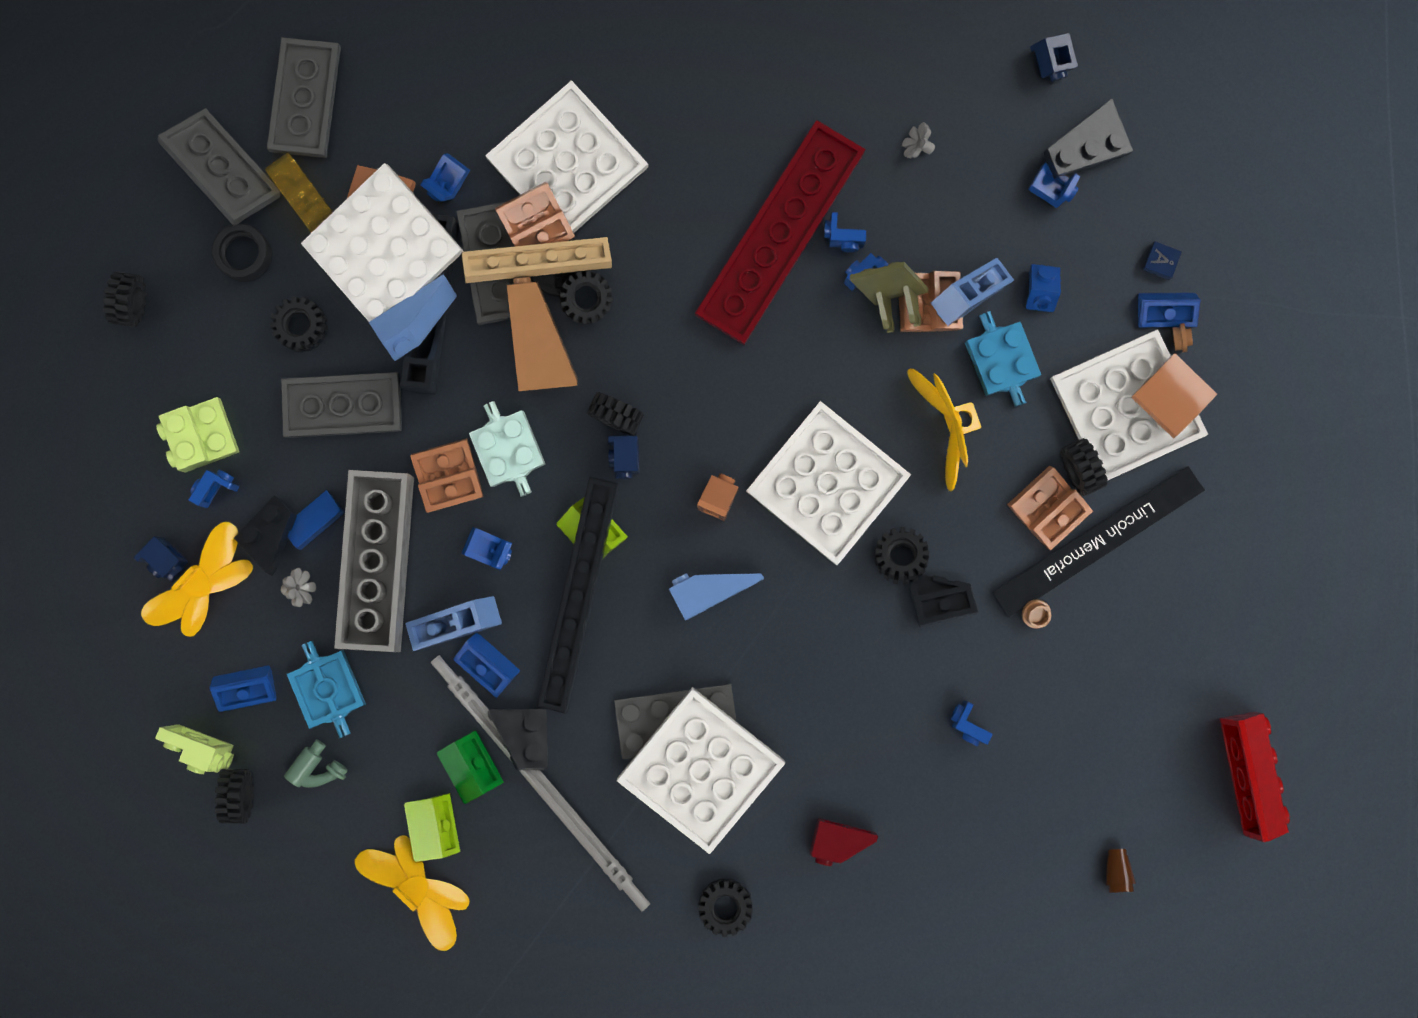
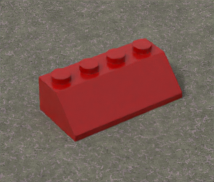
(1255, 776)

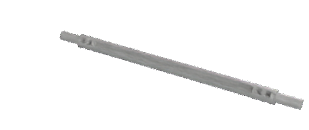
(545, 789)

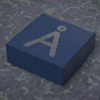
(1162, 260)

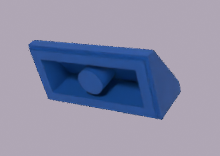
(1168, 309)
(315, 520)
(486, 664)
(243, 688)

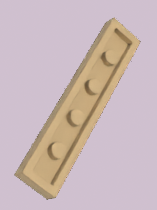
(536, 260)

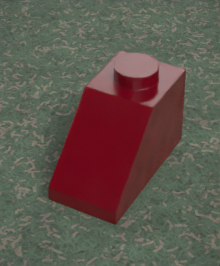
(838, 842)

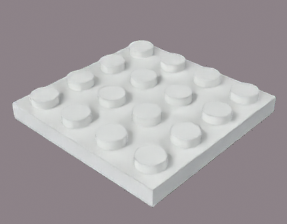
(573, 152)
(381, 244)
(1103, 412)
(828, 483)
(701, 770)

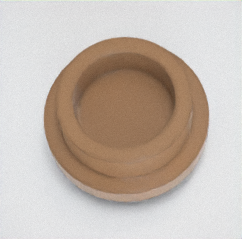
(1182, 337)
(1036, 614)

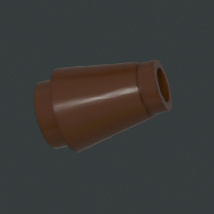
(1119, 872)

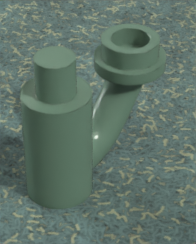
(301, 769)

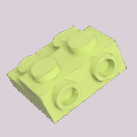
(197, 435)
(199, 750)

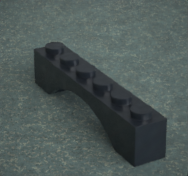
(423, 362)

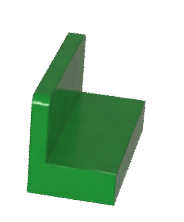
(470, 767)

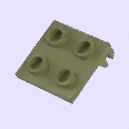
(891, 282)

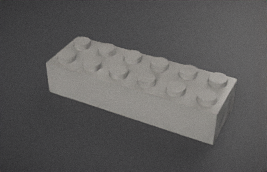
(374, 561)

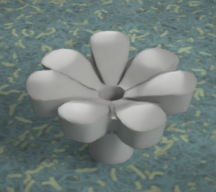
(918, 141)
(297, 587)

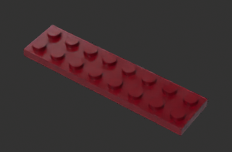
(780, 232)

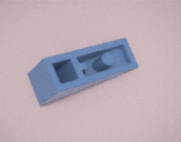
(971, 291)
(413, 318)
(704, 591)
(453, 623)

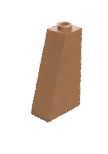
(537, 344)

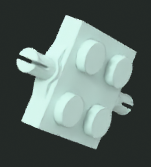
(507, 448)

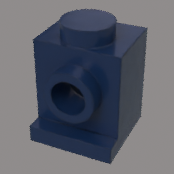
(1055, 56)
(624, 456)
(162, 559)

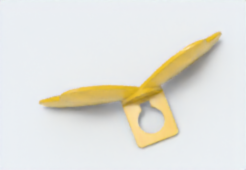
(940, 399)
(190, 594)
(408, 879)

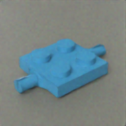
(1003, 359)
(326, 689)

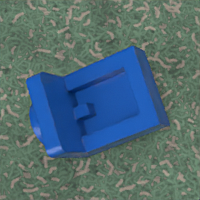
(445, 179)
(1054, 190)
(847, 239)
(869, 262)
(1043, 288)
(205, 489)
(487, 548)
(972, 733)

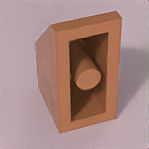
(718, 496)

